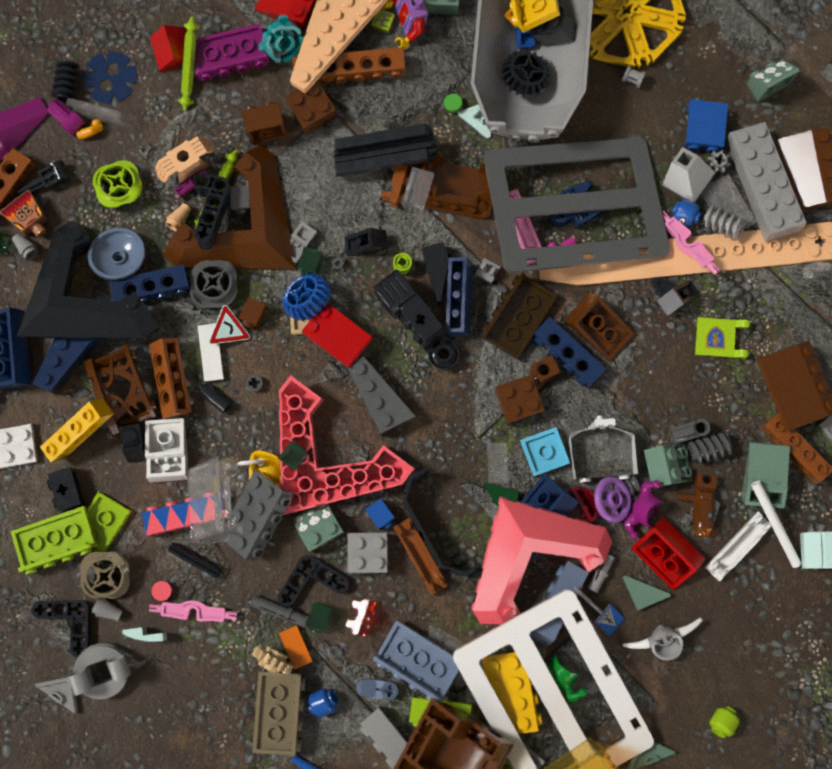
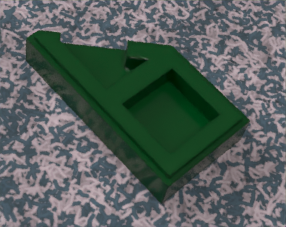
(497, 491)

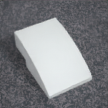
(166, 450)

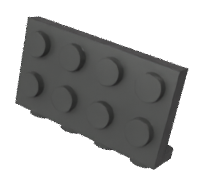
(258, 514)

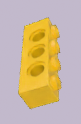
(76, 430)

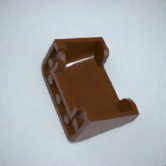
(458, 189)

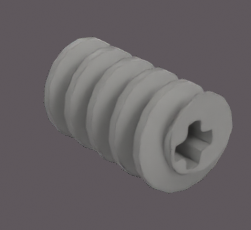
(724, 223)

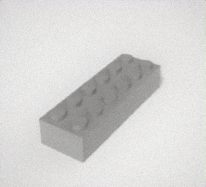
(765, 181)

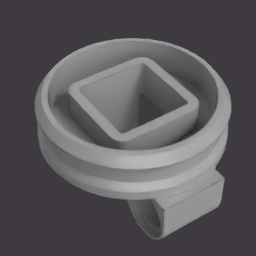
(82, 679)

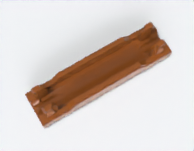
(399, 181)
(420, 556)

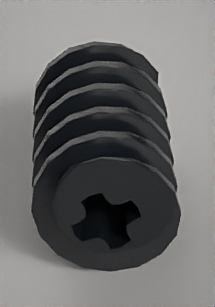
(63, 80)

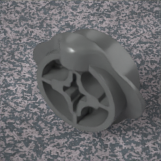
(224, 269)

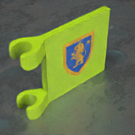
(717, 337)

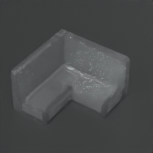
(417, 190)

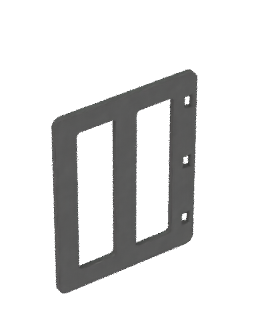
(571, 255)

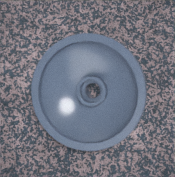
(110, 247)

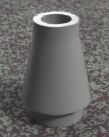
(25, 247)
(106, 610)

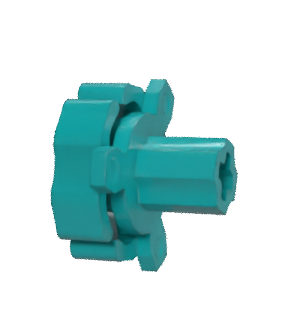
(281, 39)

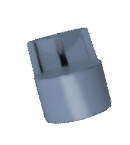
(385, 691)

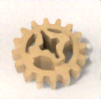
(272, 660)

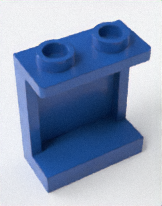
(706, 126)

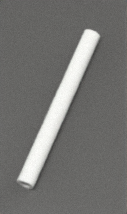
(776, 524)

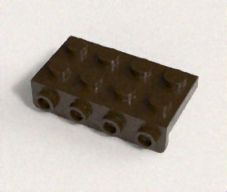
(518, 316)

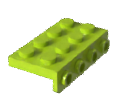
(54, 540)

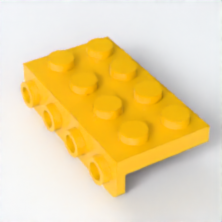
(533, 12)
(513, 690)

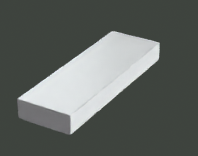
(210, 355)

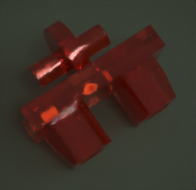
(365, 618)

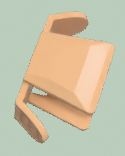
(171, 162)

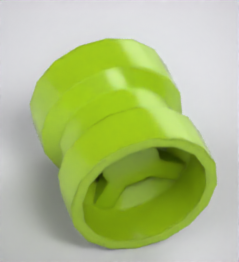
(405, 263)

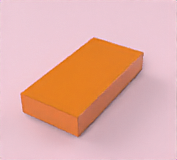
(295, 647)

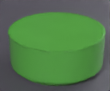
(453, 103)

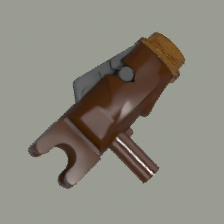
(704, 505)

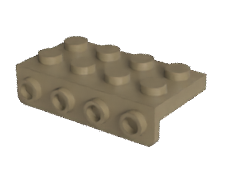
(278, 713)

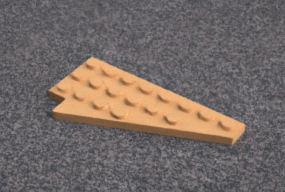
(327, 36)

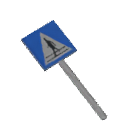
(608, 619)

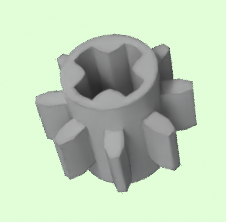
(722, 158)

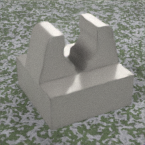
(487, 271)

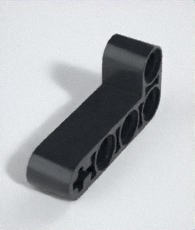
(210, 212)

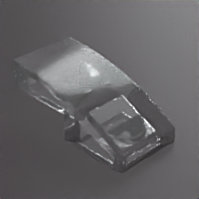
(497, 462)

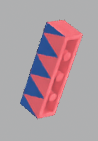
(166, 519)

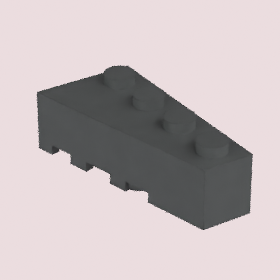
(382, 402)

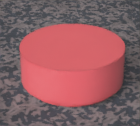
(162, 590)

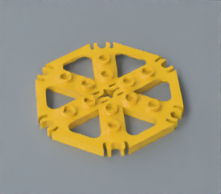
(633, 30)

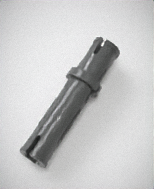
(282, 612)

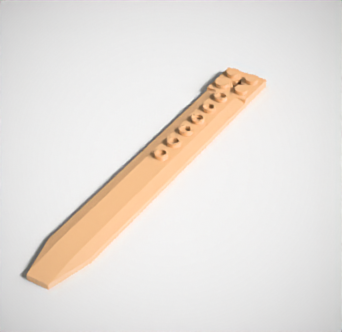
(728, 254)

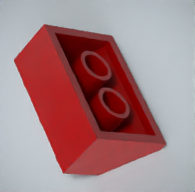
(668, 553)

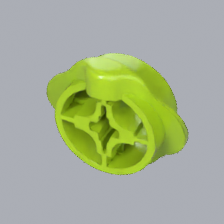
(110, 200)

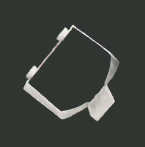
(602, 424)

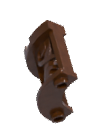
(97, 371)

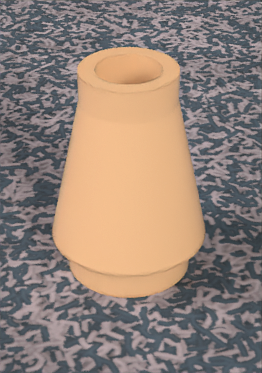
(178, 217)

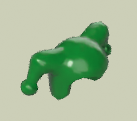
(564, 679)

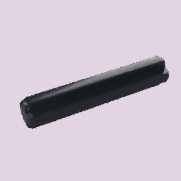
(194, 560)

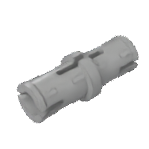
(600, 574)

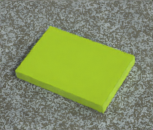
(106, 520)

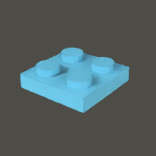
(544, 451)

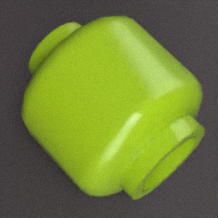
(724, 722)

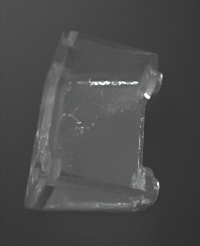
(211, 501)

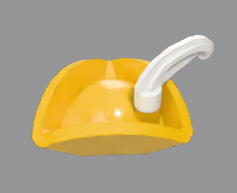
(266, 463)

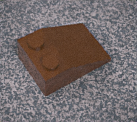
(599, 326)

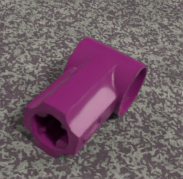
(68, 120)

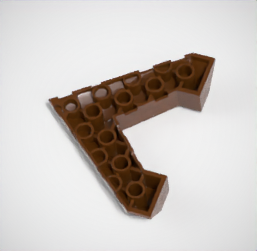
(265, 245)

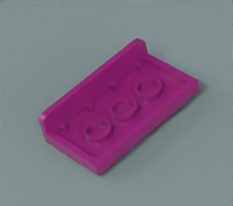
(229, 52)

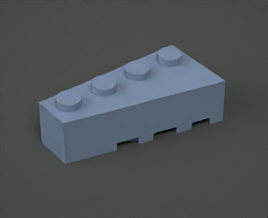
(568, 578)

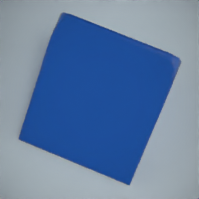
(524, 40)

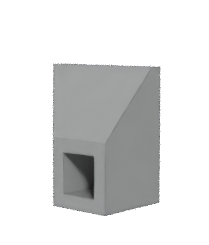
(688, 175)

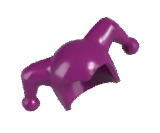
(644, 508)

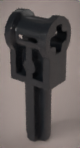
(48, 177)

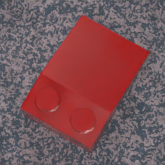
(297, 10)
(337, 335)

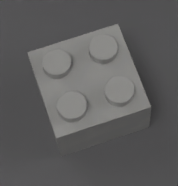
(367, 553)

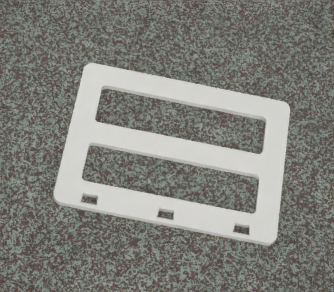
(517, 633)

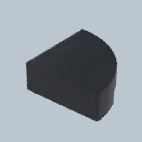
(661, 286)

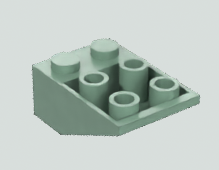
(770, 466)

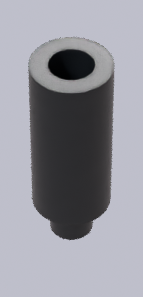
(214, 397)

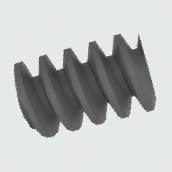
(710, 446)

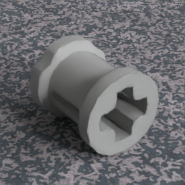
(633, 76)

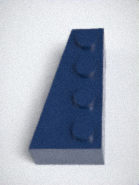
(61, 362)

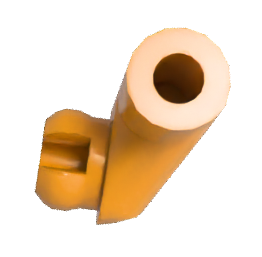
(90, 131)

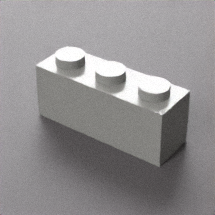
(385, 735)

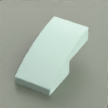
(141, 634)

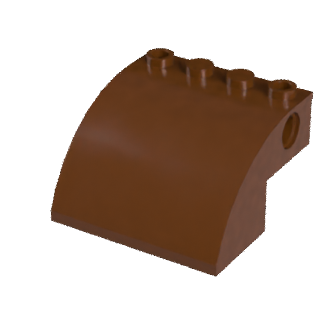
(453, 741)

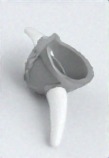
(665, 641)

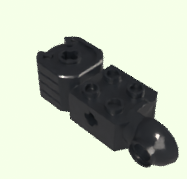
(403, 302)

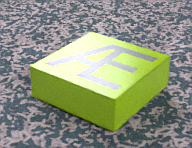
(383, 20)

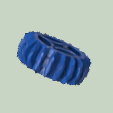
(306, 296)

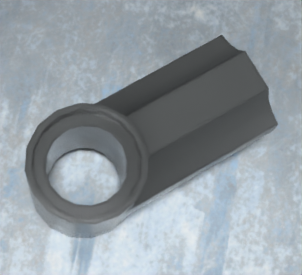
(688, 432)

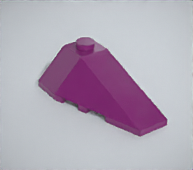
(19, 122)

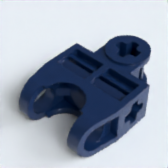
(577, 219)

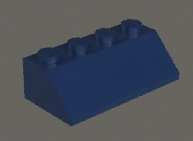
(13, 351)
(551, 497)

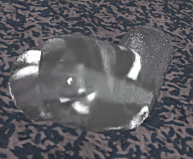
(813, 267)

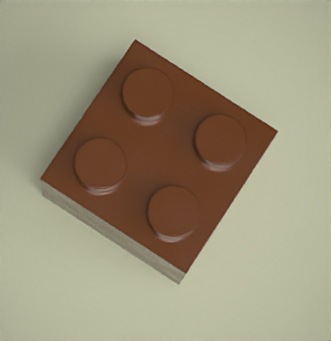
(312, 108)
(264, 123)
(519, 399)

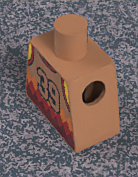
(26, 214)

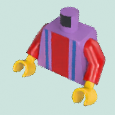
(412, 18)

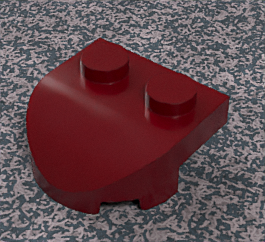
(586, 507)

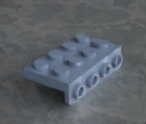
(417, 661)

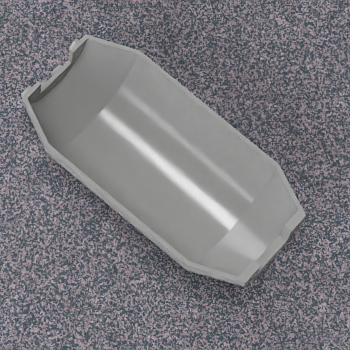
(540, 115)

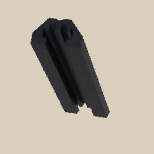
(384, 149)

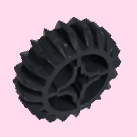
(526, 73)

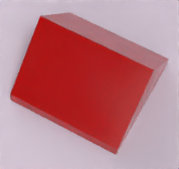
(169, 46)

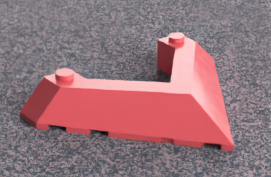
(325, 485)
(515, 535)

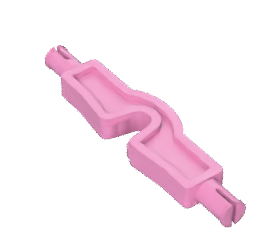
(695, 250)
(182, 611)

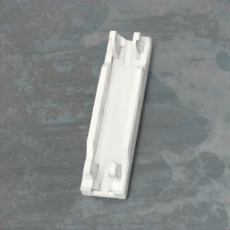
(738, 546)

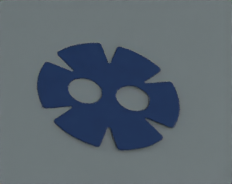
(119, 88)

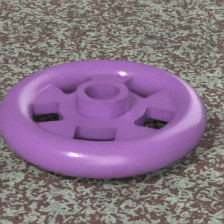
(613, 499)

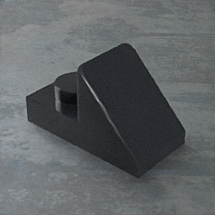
(133, 442)

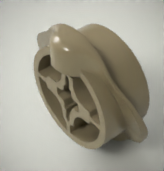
(91, 589)

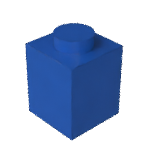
(380, 515)

